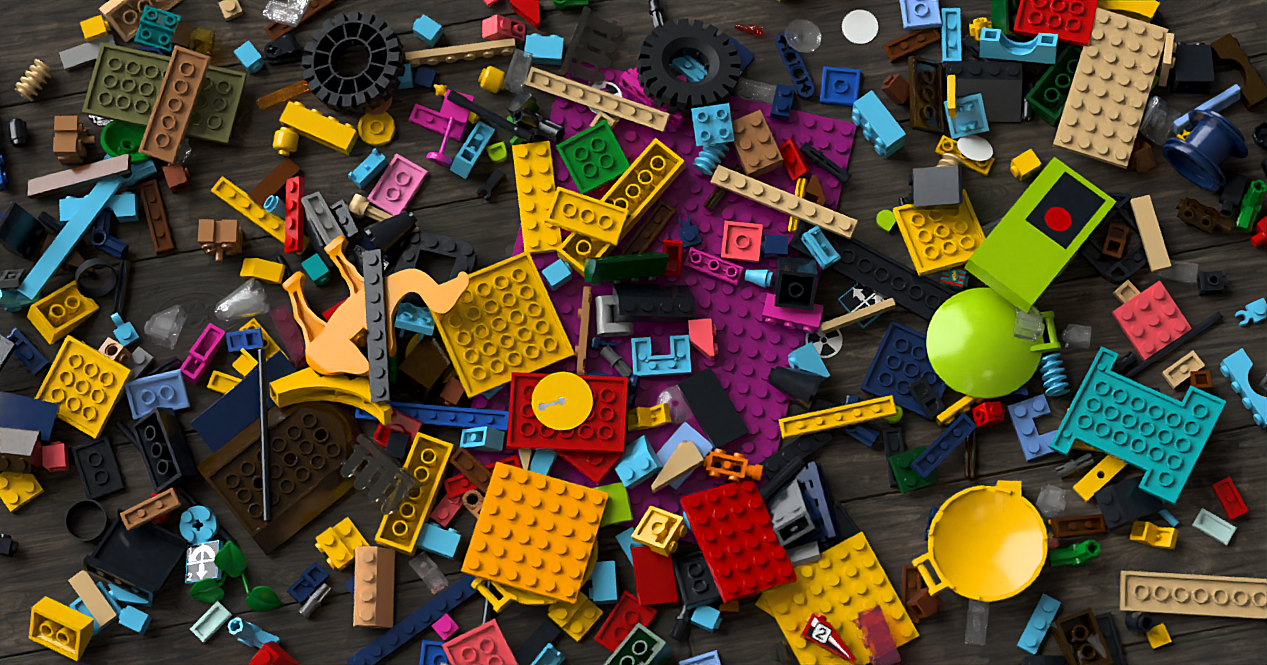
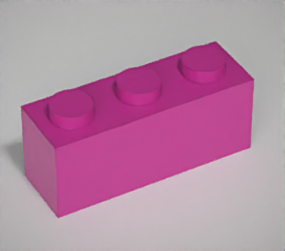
(791, 318)

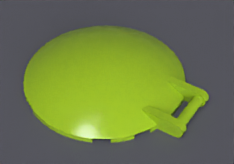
(975, 345)

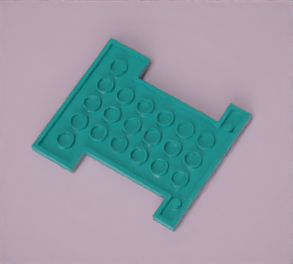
(1140, 426)

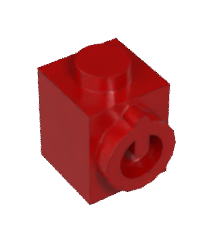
(988, 414)

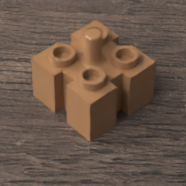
(69, 140)
(220, 237)

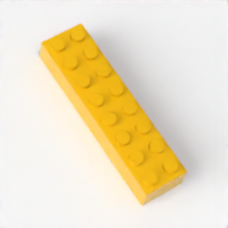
(633, 191)

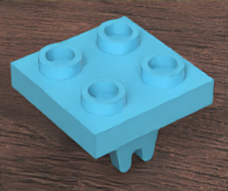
(970, 116)
(712, 124)
(414, 319)

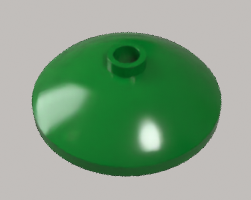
(122, 139)

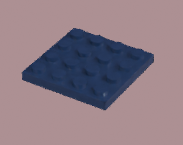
(899, 363)

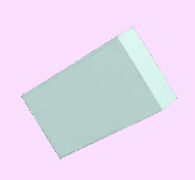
(1214, 526)
(210, 622)

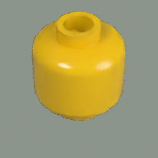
(492, 79)
(285, 141)

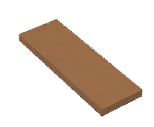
(175, 104)

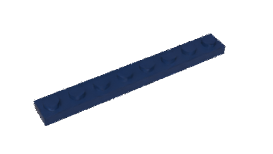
(415, 623)

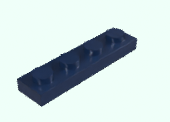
(943, 445)

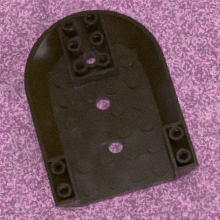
(296, 490)

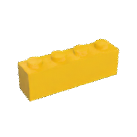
(319, 128)

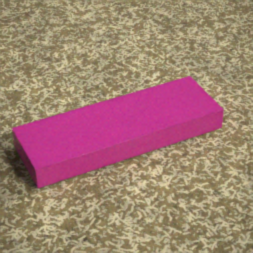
(432, 121)

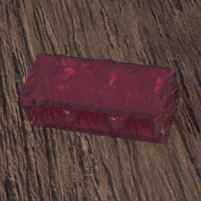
(290, 334)
(877, 637)

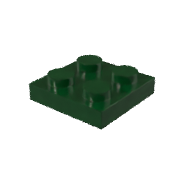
(906, 477)

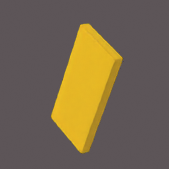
(587, 216)

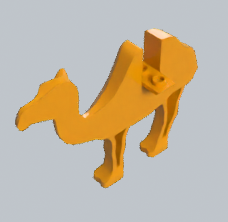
(337, 345)

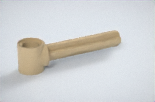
(361, 207)

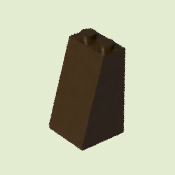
(425, 368)

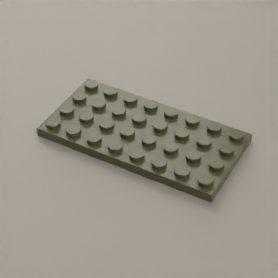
(129, 81)

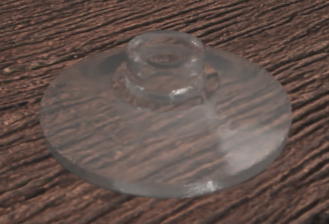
(806, 30)
(679, 413)

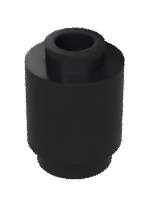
(18, 133)
(1139, 622)

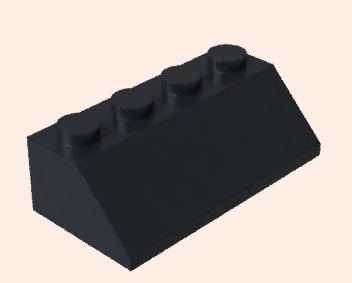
(652, 303)
(164, 449)

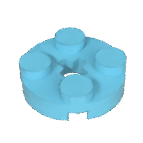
(205, 516)

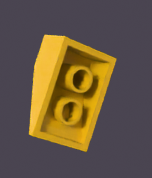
(61, 312)

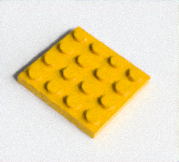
(939, 236)
(84, 386)

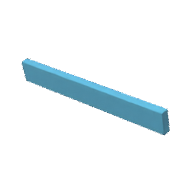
(69, 237)

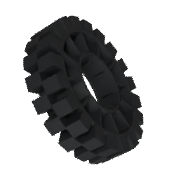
(699, 43)
(373, 82)

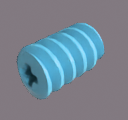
(709, 157)
(1052, 375)

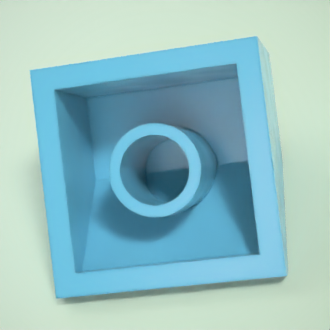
(637, 463)

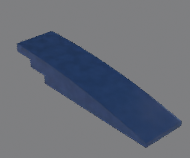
(28, 413)

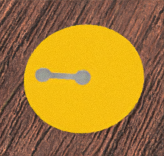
(562, 401)

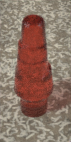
(751, 28)

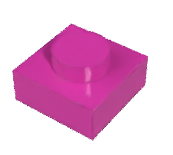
(445, 627)

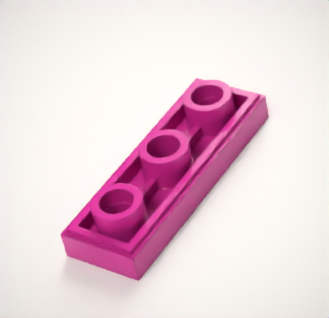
(724, 271)

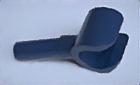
(596, 342)

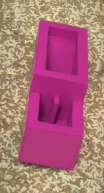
(202, 353)

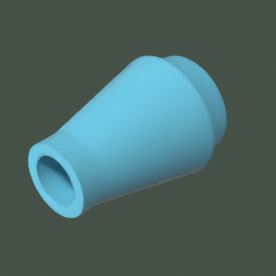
(275, 206)
(760, 277)

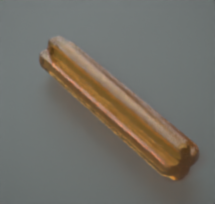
(282, 94)

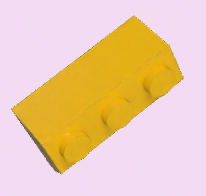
(60, 628)

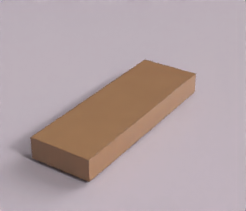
(150, 509)

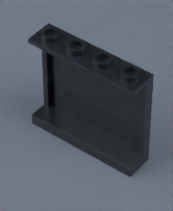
(136, 559)

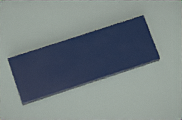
(239, 405)

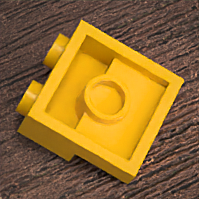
(660, 530)
(340, 543)
(576, 618)

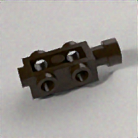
(1199, 217)

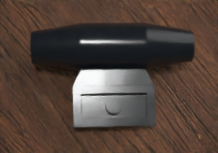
(346, 223)

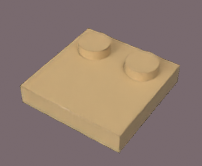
(1167, 60)

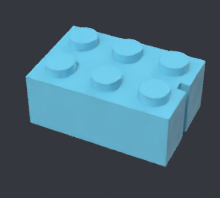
(878, 124)

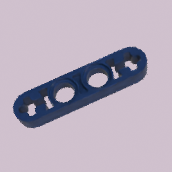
(791, 67)

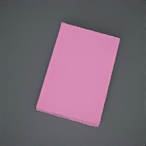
(397, 185)

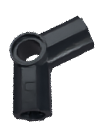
(538, 124)

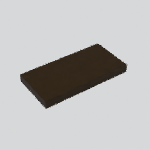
(926, 95)

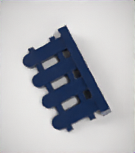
(821, 493)

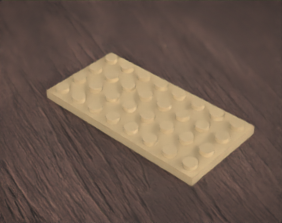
(1110, 88)

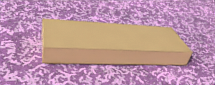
(93, 598)

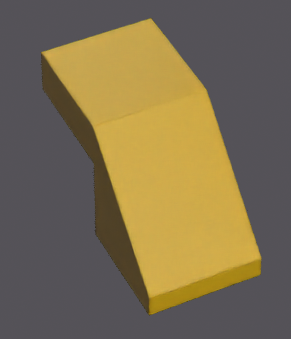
(263, 270)
(650, 417)
(1153, 535)

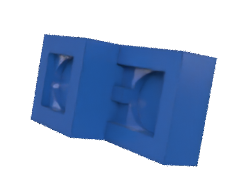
(244, 339)

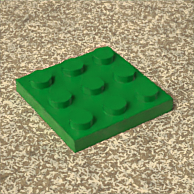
(593, 157)

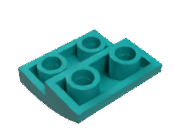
(157, 29)

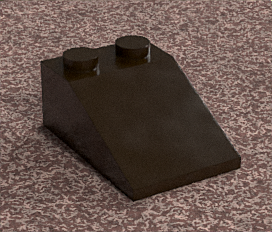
(1081, 639)

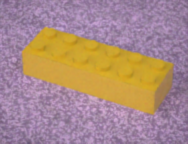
(429, 464)

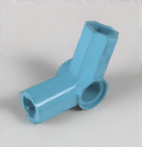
(138, 171)
(14, 300)
(250, 634)

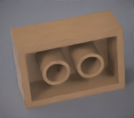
(755, 145)

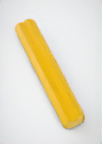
(800, 192)

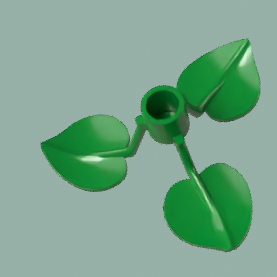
(233, 562)

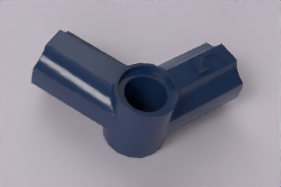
(110, 245)
(861, 432)

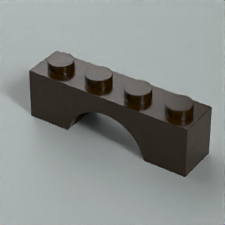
(1228, 52)

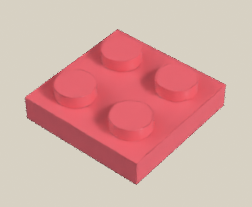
(741, 241)

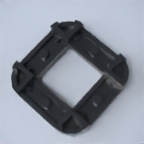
(439, 245)
(1105, 265)

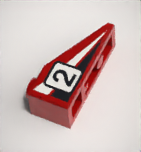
(824, 635)

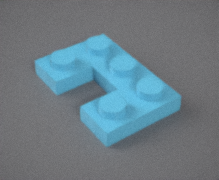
(660, 365)

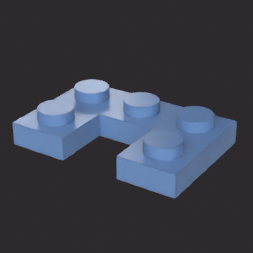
(1022, 420)

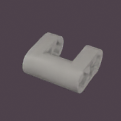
(605, 321)

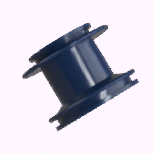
(1205, 149)

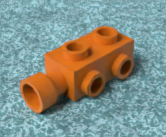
(728, 463)

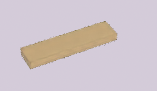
(1150, 233)
(858, 315)

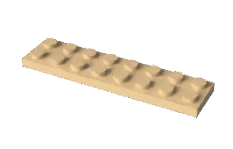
(1193, 594)

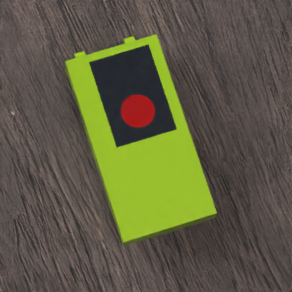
(1040, 235)

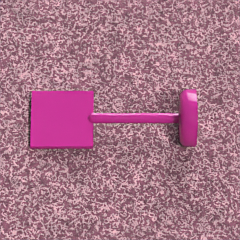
(452, 112)

